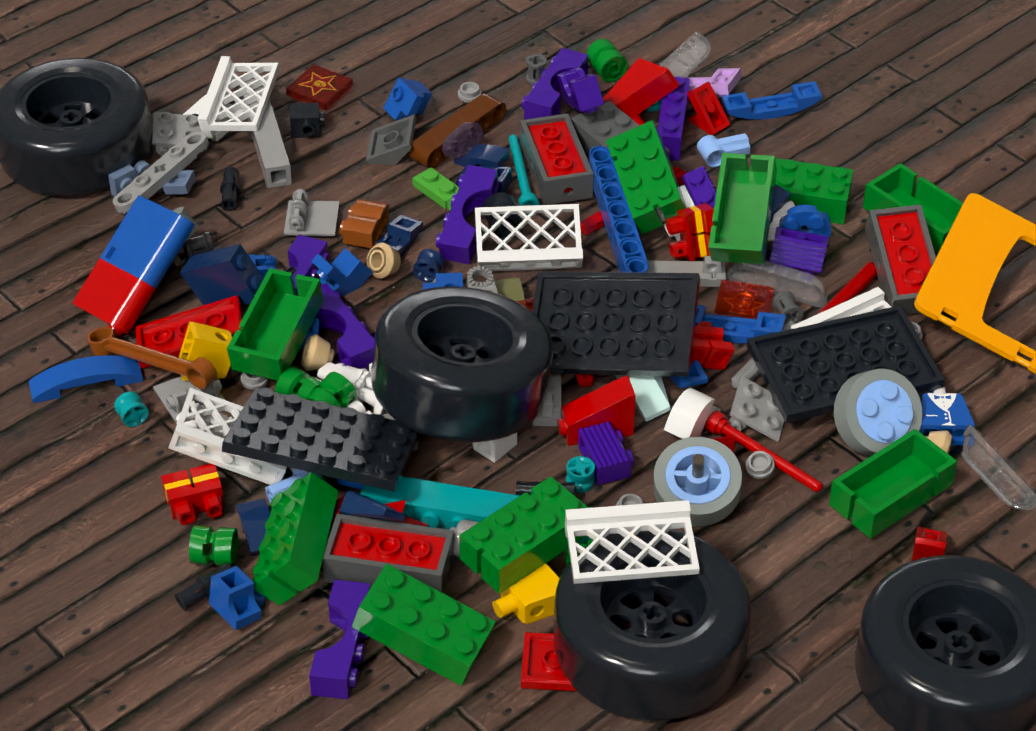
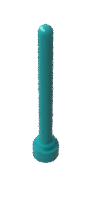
(527, 198)

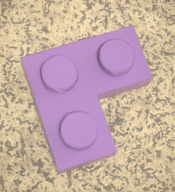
(722, 80)

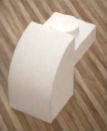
(690, 414)

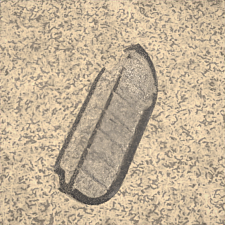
(688, 56)
(803, 285)
(997, 471)

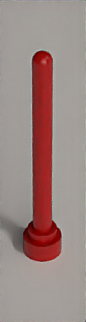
(718, 424)

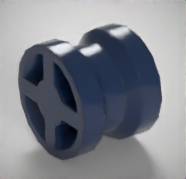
(427, 265)

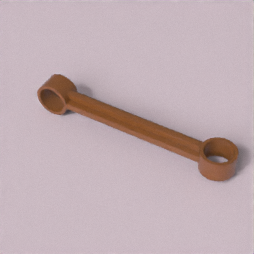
(199, 372)

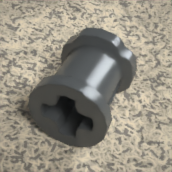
(534, 68)
(198, 245)
(788, 306)

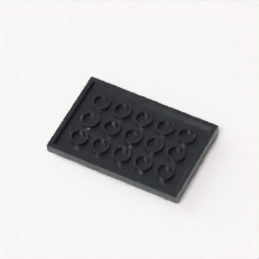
(619, 321)
(813, 361)
(321, 439)

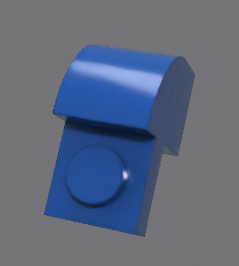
(344, 273)

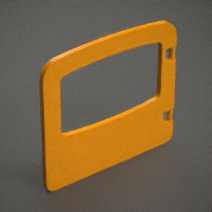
(966, 272)

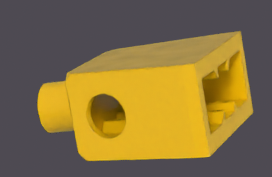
(207, 343)
(530, 597)

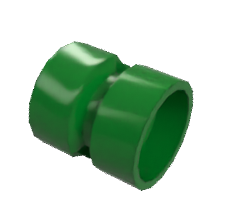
(607, 60)
(296, 382)
(334, 390)
(224, 546)

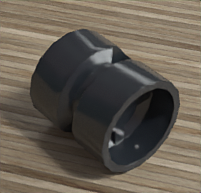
(502, 200)

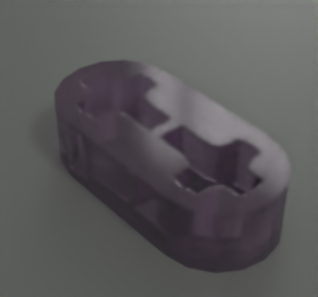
(460, 136)

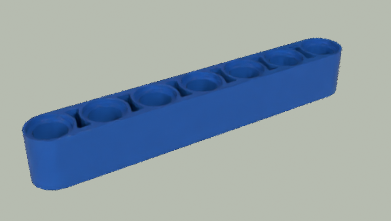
(616, 213)

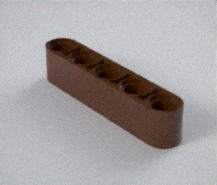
(482, 110)

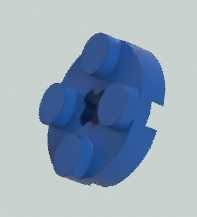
(807, 215)

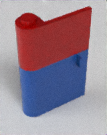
(133, 264)

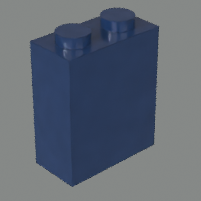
(222, 275)

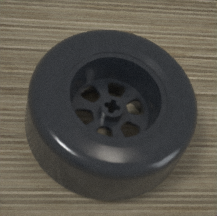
(72, 125)
(461, 364)
(968, 612)
(637, 668)

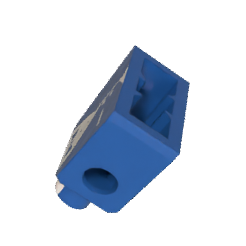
(945, 412)

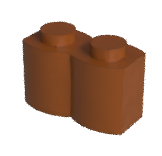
(364, 223)

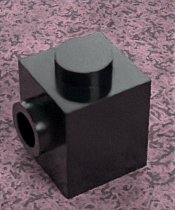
(306, 120)

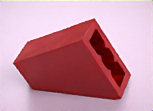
(641, 87)
(609, 403)

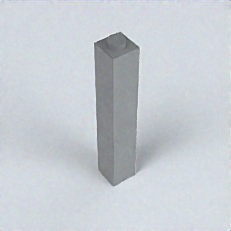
(270, 146)

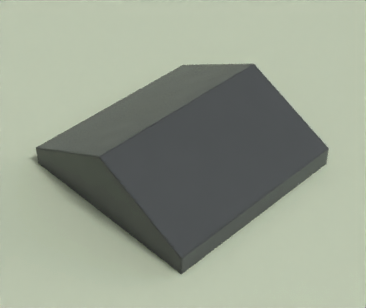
(391, 141)

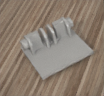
(171, 129)
(310, 217)
(174, 393)
(757, 409)

